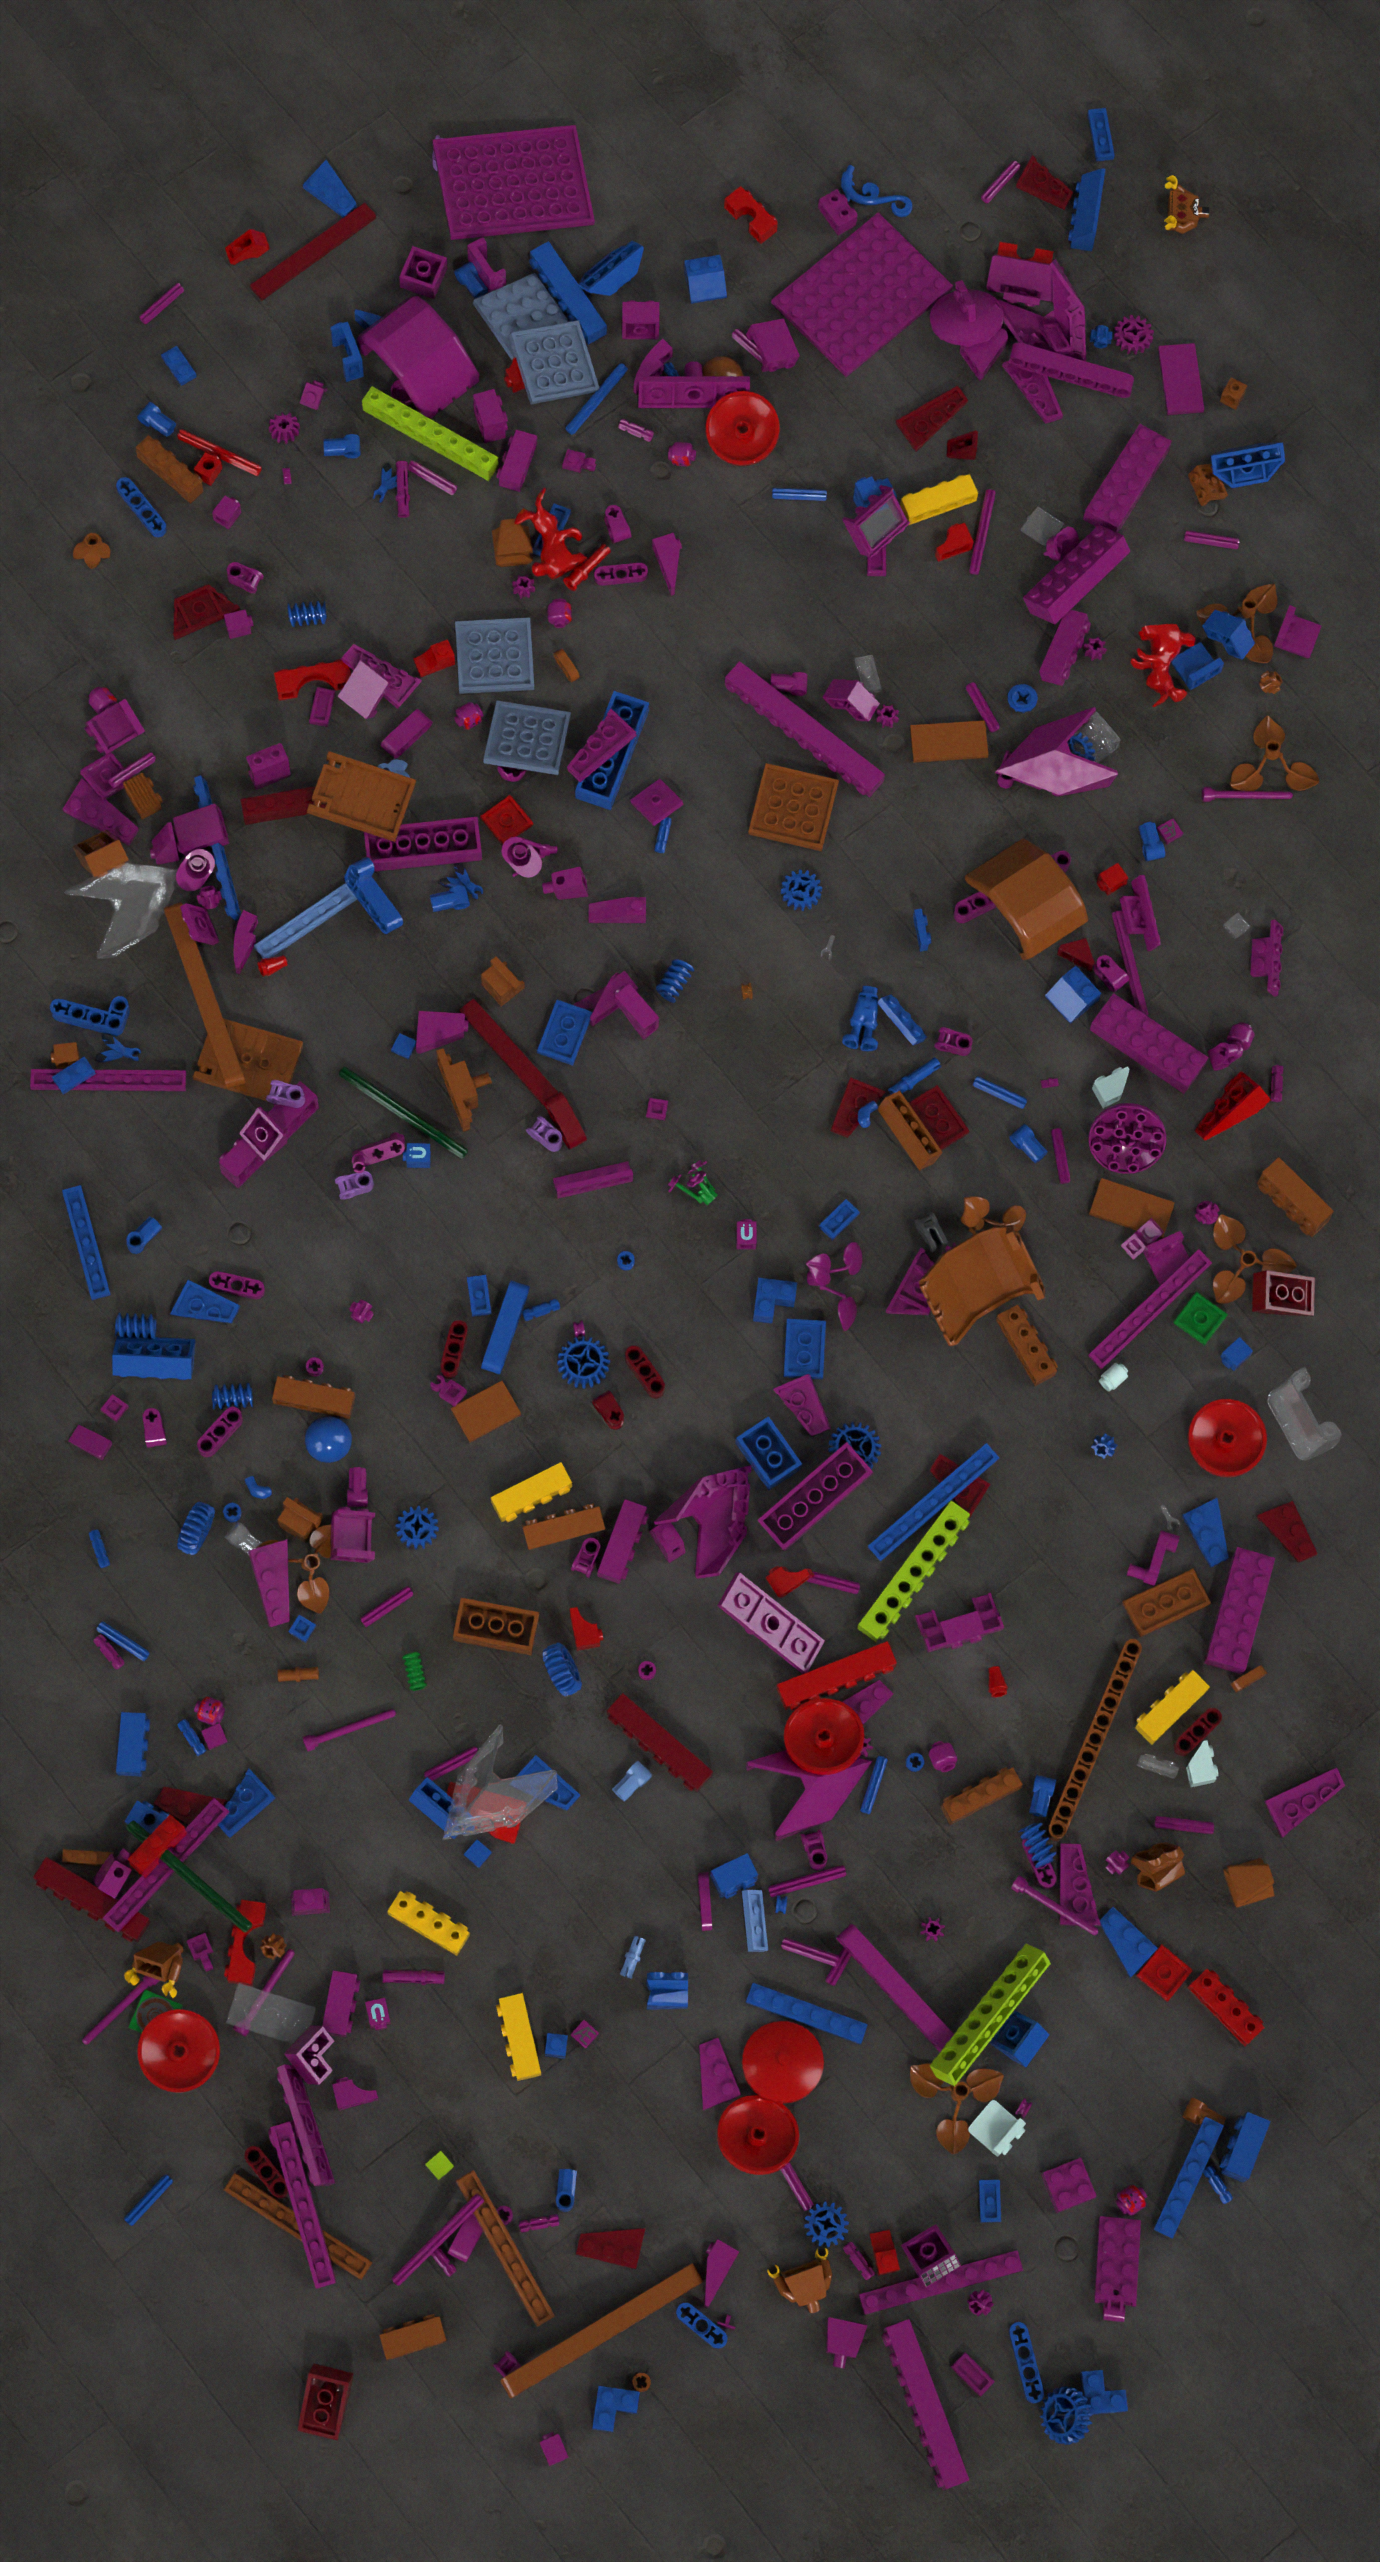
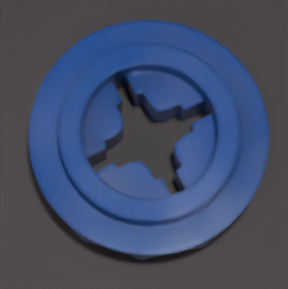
(1024, 691)

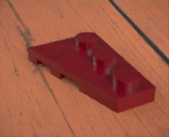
(1041, 184)
(855, 1097)
(971, 1495)
(1289, 1529)
(183, 1804)
(612, 2247)

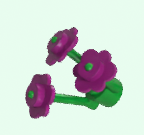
(706, 1193)

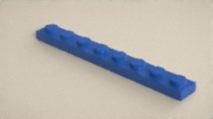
(223, 873)
(933, 1502)

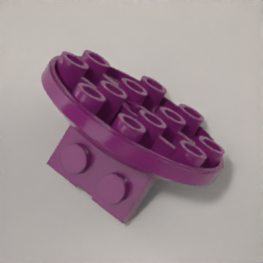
(966, 316)
(1127, 1138)

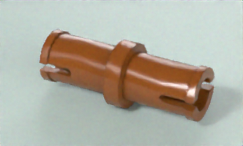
(298, 1674)

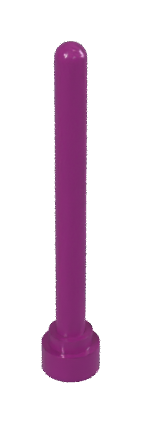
(1210, 794)
(312, 1741)
(1022, 1886)
(147, 1981)
(271, 1982)

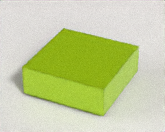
(439, 2165)

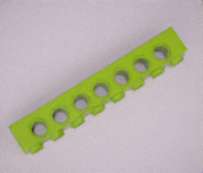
(430, 433)
(953, 1514)
(990, 2014)

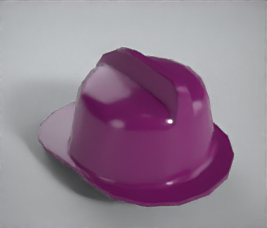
(1061, 543)
(521, 857)
(195, 870)

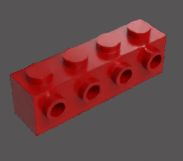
(1226, 2007)

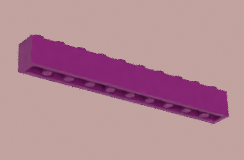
(804, 729)

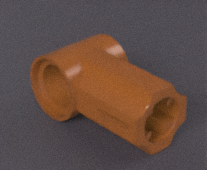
(1198, 2110)

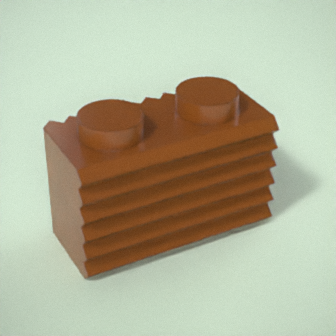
(142, 796)

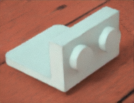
(996, 2128)

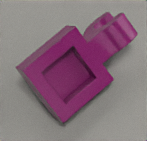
(576, 461)
(201, 1949)

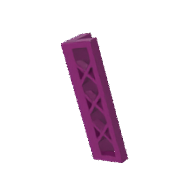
(593, 1179)

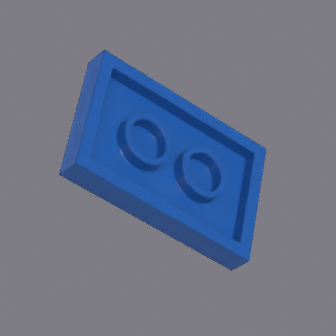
(564, 1032)
(804, 1348)

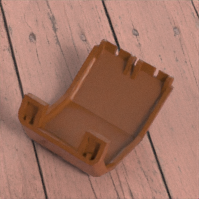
(1031, 895)
(978, 1279)

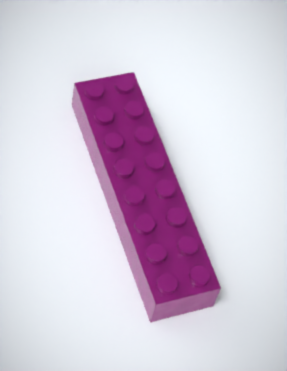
(925, 2404)

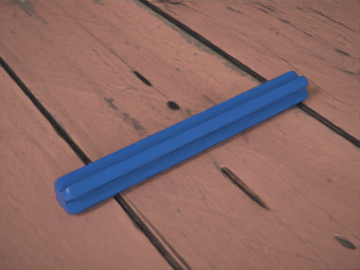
(596, 399)

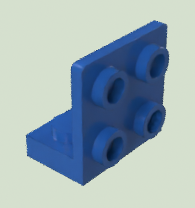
(1196, 666)

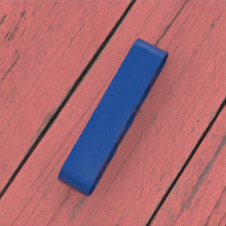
(505, 1327)

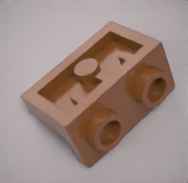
(1206, 484)

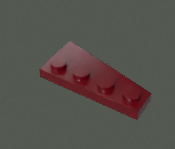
(931, 417)

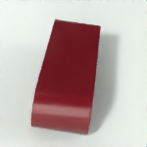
(565, 1120)
(454, 1340)
(644, 1363)
(1193, 1740)
(259, 2165)

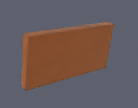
(949, 741)
(1129, 1206)
(1166, 1602)

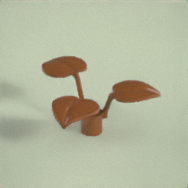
(1260, 598)
(1271, 736)
(978, 1207)
(1228, 1286)
(315, 1592)
(982, 2082)

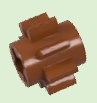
(1270, 682)
(273, 1946)

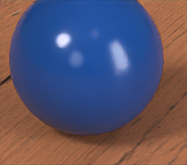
(328, 1439)

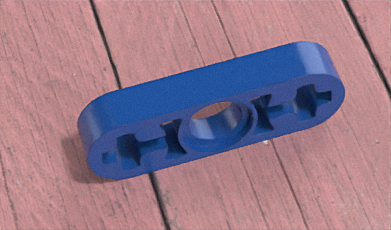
(686, 2319)

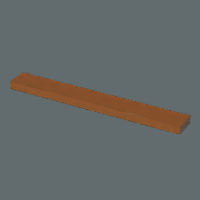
(285, 2219)
(506, 2250)

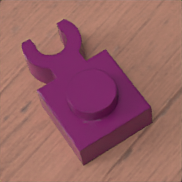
(450, 1391)

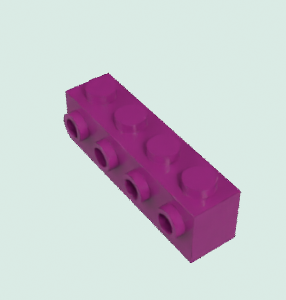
(1064, 647)
(622, 1541)

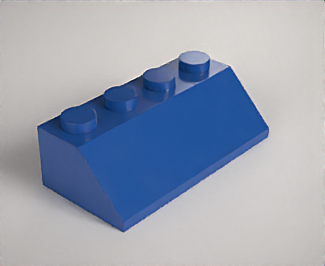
(1087, 210)
(153, 1357)

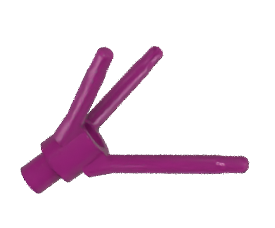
(542, 849)

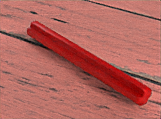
(222, 453)

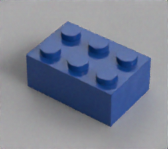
(768, 1453)
(1244, 2146)

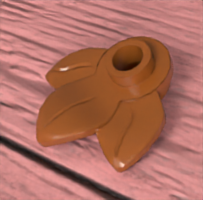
(91, 553)

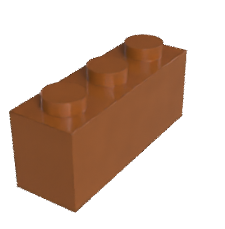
(412, 2337)

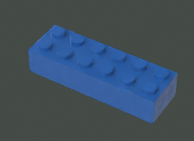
(604, 783)

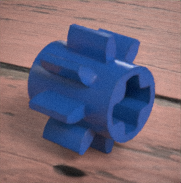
(1101, 336)
(1104, 1445)

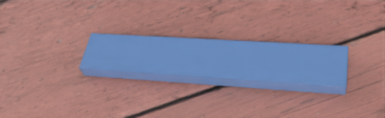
(305, 922)

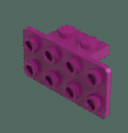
(1021, 280)

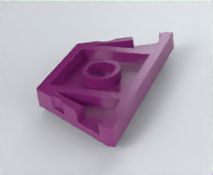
(909, 1296)

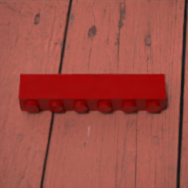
(837, 1675)

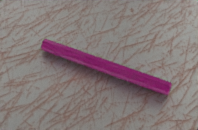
(1129, 962)
(437, 2239)

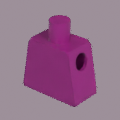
(567, 884)
(667, 1540)
(112, 1880)
(310, 1901)
(843, 2340)

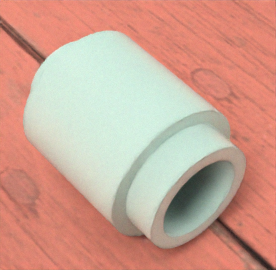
(1113, 1376)

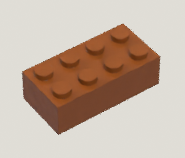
(101, 853)
(1294, 1197)
(496, 1626)

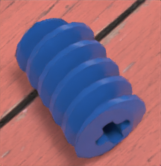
(307, 613)
(673, 978)
(136, 1326)
(232, 1396)
(1037, 1844)

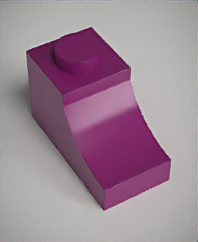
(349, 2095)

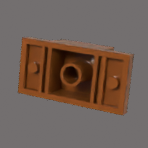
(461, 1086)

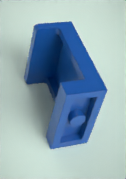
(352, 365)

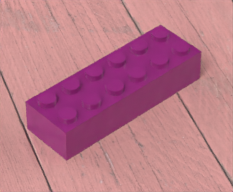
(1127, 479)
(1076, 574)
(426, 845)
(1148, 1043)
(243, 1160)
(815, 1496)
(1239, 1610)

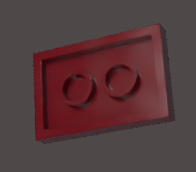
(939, 1117)

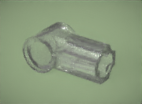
(240, 1537)

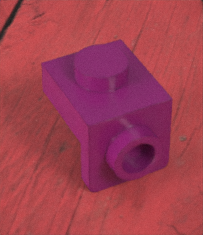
(313, 394)

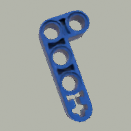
(371, 896)
(89, 1013)

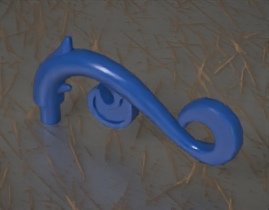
(850, 193)

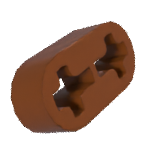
(566, 665)
(1249, 1678)

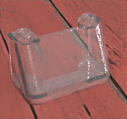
(1297, 1420)

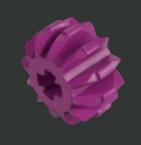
(291, 430)

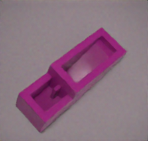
(654, 362)
(244, 939)

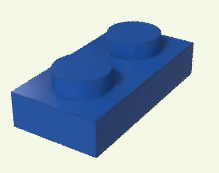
(178, 365)
(920, 922)
(73, 1075)
(839, 1219)
(479, 1295)
(989, 2201)

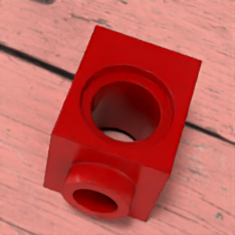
(208, 475)
(1112, 879)

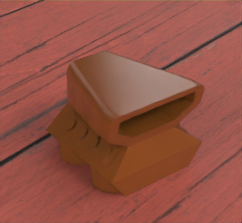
(512, 544)
(1159, 1865)
(1249, 1882)

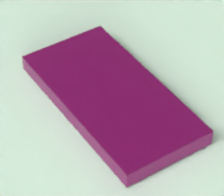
(1181, 379)

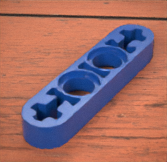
(139, 508)
(1022, 2363)

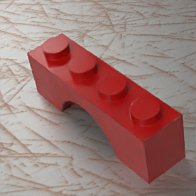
(291, 681)
(241, 1968)

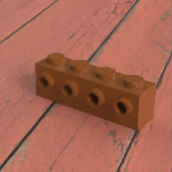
(169, 469)
(909, 1130)
(1027, 1345)
(313, 1397)
(563, 1527)
(981, 1796)

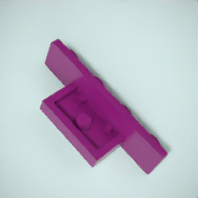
(1139, 913)
(1266, 957)

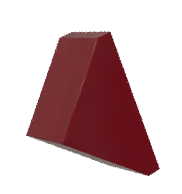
(963, 446)
(1077, 953)

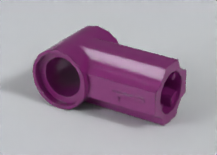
(794, 683)
(357, 1493)

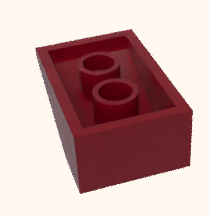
(1283, 1293)
(325, 2401)

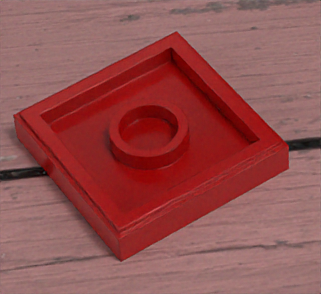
(506, 819)
(1164, 1973)

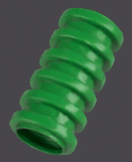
(414, 1671)

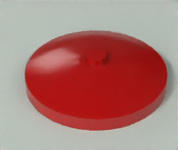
(742, 428)
(1227, 1438)
(824, 1736)
(178, 2050)
(782, 2062)
(757, 2135)

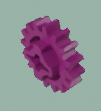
(1128, 340)

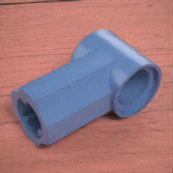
(634, 1778)

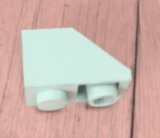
(1110, 1088)
(1201, 1768)

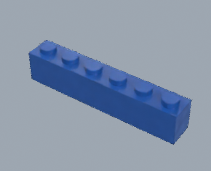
(567, 292)

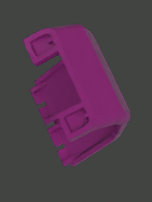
(421, 354)

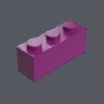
(517, 460)
(341, 2003)

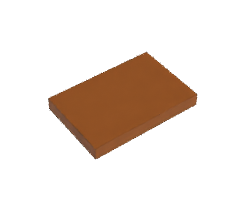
(485, 1411)

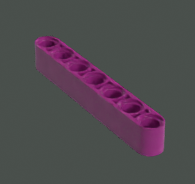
(1071, 370)
(973, 911)

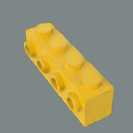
(939, 499)
(531, 1492)
(1172, 1707)
(428, 1922)
(519, 2036)

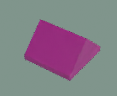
(263, 1134)

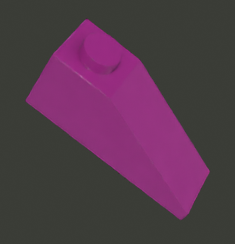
(667, 553)
(164, 846)
(619, 911)
(606, 1004)
(718, 2264)

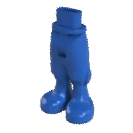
(864, 1015)

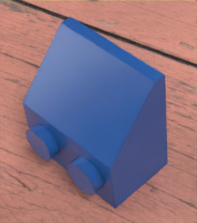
(705, 279)
(1073, 994)
(1020, 2038)

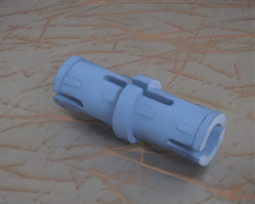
(632, 1957)

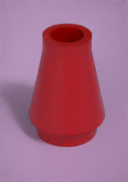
(270, 965)
(997, 1684)

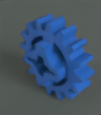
(802, 882)
(409, 1527)
(816, 2221)

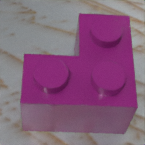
(852, 697)
(307, 2052)

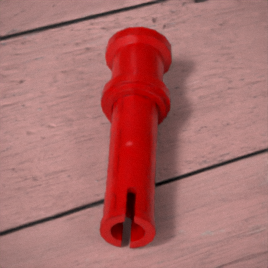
(581, 572)

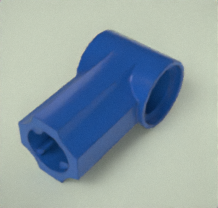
(468, 276)
(152, 416)
(347, 446)
(1152, 846)
(454, 898)
(1025, 1139)
(144, 1234)
(1043, 1790)
(566, 2187)

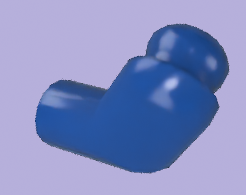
(864, 1114)
(256, 1490)

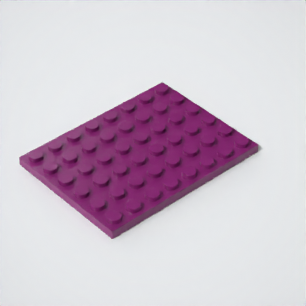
(513, 182)
(862, 294)

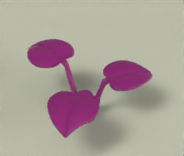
(820, 1276)

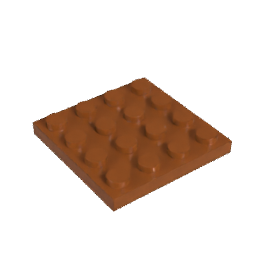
(793, 807)

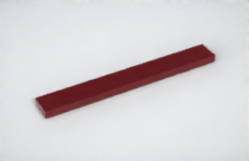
(313, 251)
(508, 1051)

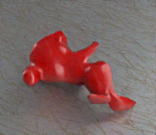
(555, 555)
(1165, 646)

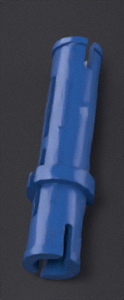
(907, 1082)

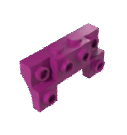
(962, 1628)

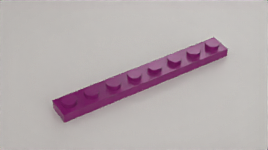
(116, 1080)
(1149, 1309)
(146, 1887)
(303, 2204)
(961, 2277)

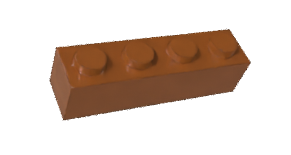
(82, 1857)

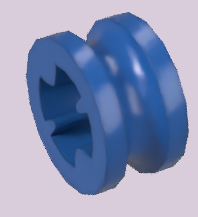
(620, 1262)
(232, 1518)
(920, 1759)
(781, 1904)

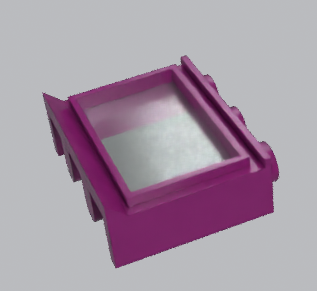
(876, 523)

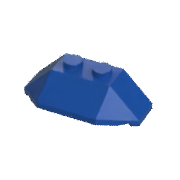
(613, 270)
(1248, 463)

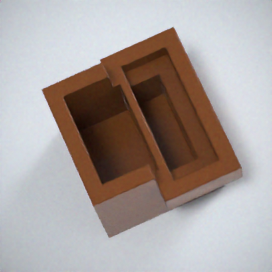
(501, 982)
(299, 1519)

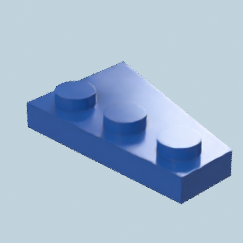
(330, 190)
(204, 1304)
(1208, 1531)
(564, 1796)
(246, 1803)
(1129, 1943)

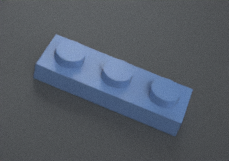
(755, 1920)

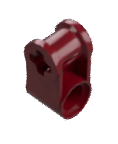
(607, 1407)

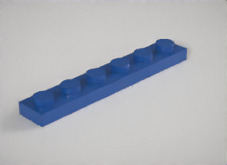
(86, 1242)
(806, 2013)
(1188, 2177)

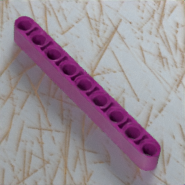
(895, 1987)

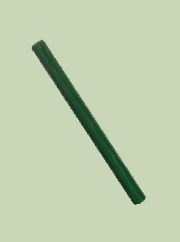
(403, 1112)
(194, 1881)

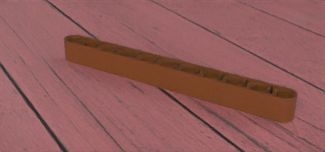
(205, 998)
(1090, 1748)
(601, 2331)

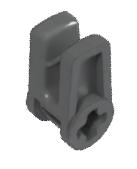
(929, 1224)

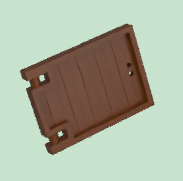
(362, 796)
(260, 1056)

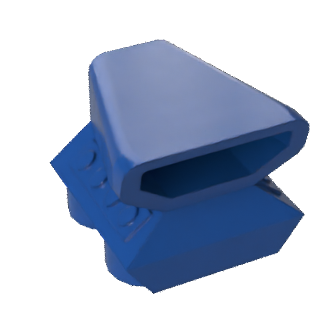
(667, 1990)

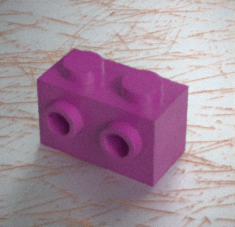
(837, 212)

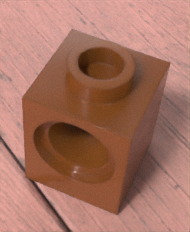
(1233, 393)
(65, 1054)

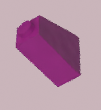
(983, 355)
(636, 1010)
(439, 1029)

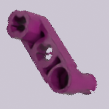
(388, 1148)
(1165, 1542)

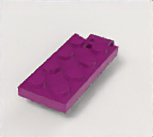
(1117, 2265)

